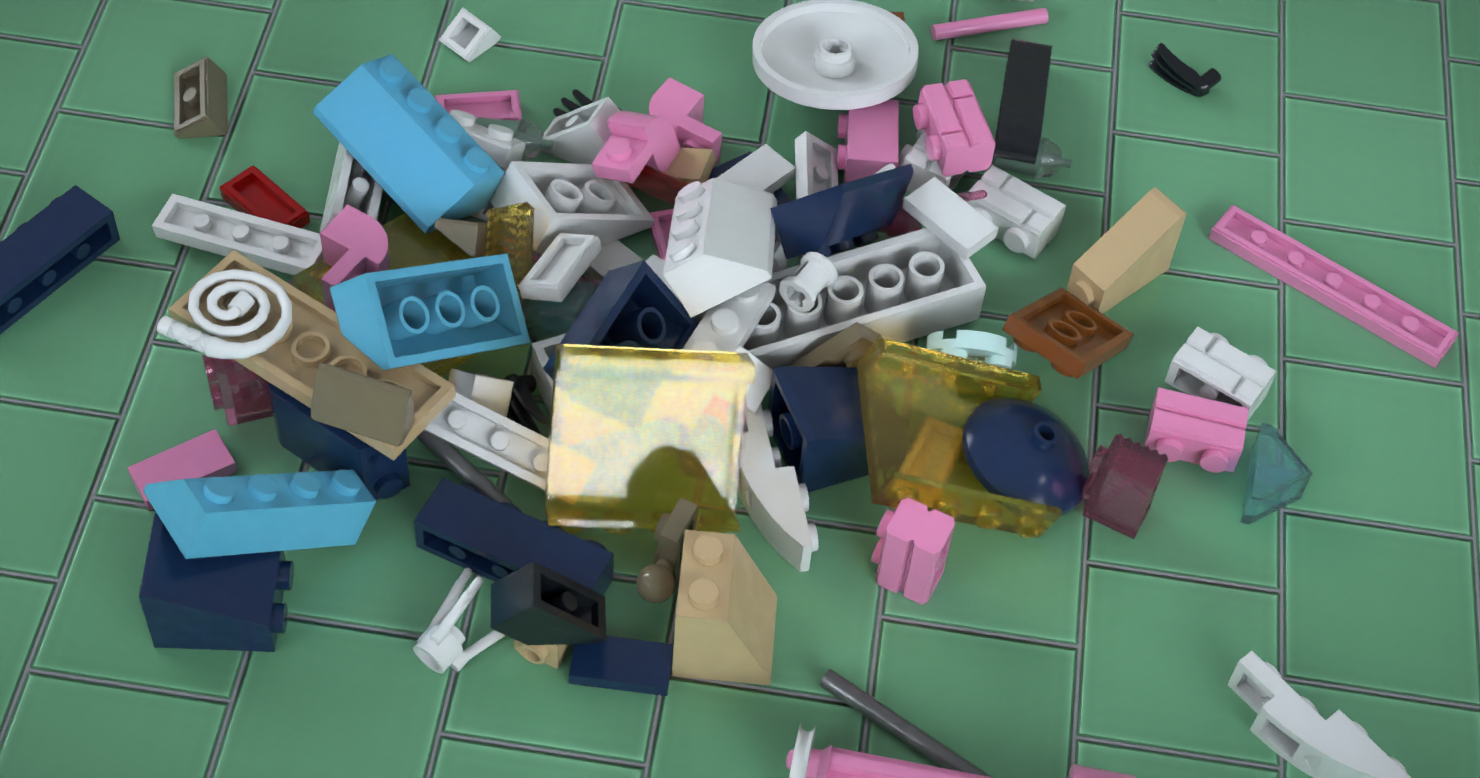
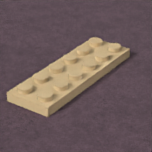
(312, 340)

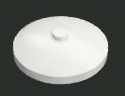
(835, 54)

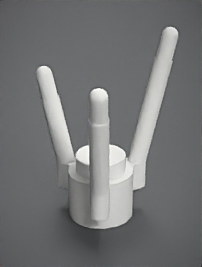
(442, 641)

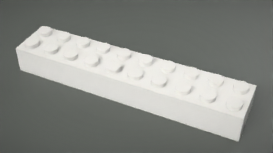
(891, 286)

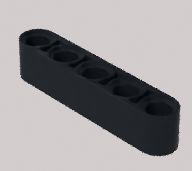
(1023, 101)

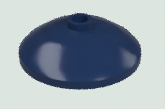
(1025, 453)

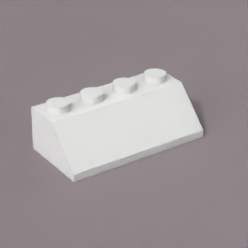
(719, 242)

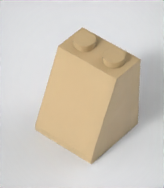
(722, 612)

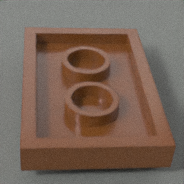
(1067, 333)

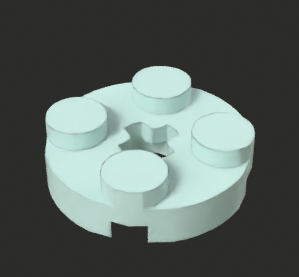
(976, 346)

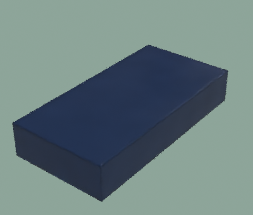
(623, 665)

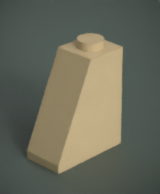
(1129, 253)

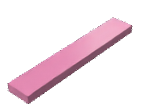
(1334, 286)

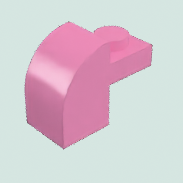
(685, 112)
(636, 142)
(352, 246)

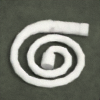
(238, 307)

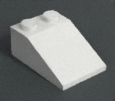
(572, 202)

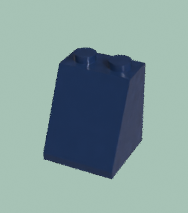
(819, 423)
(334, 448)
(213, 600)

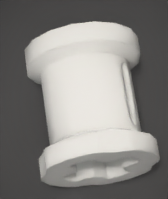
(808, 281)

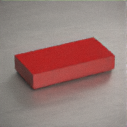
(259, 196)

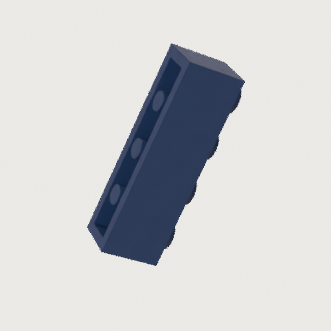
(52, 251)
(501, 539)

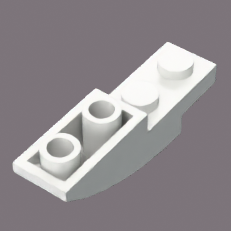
(773, 493)
(1301, 735)

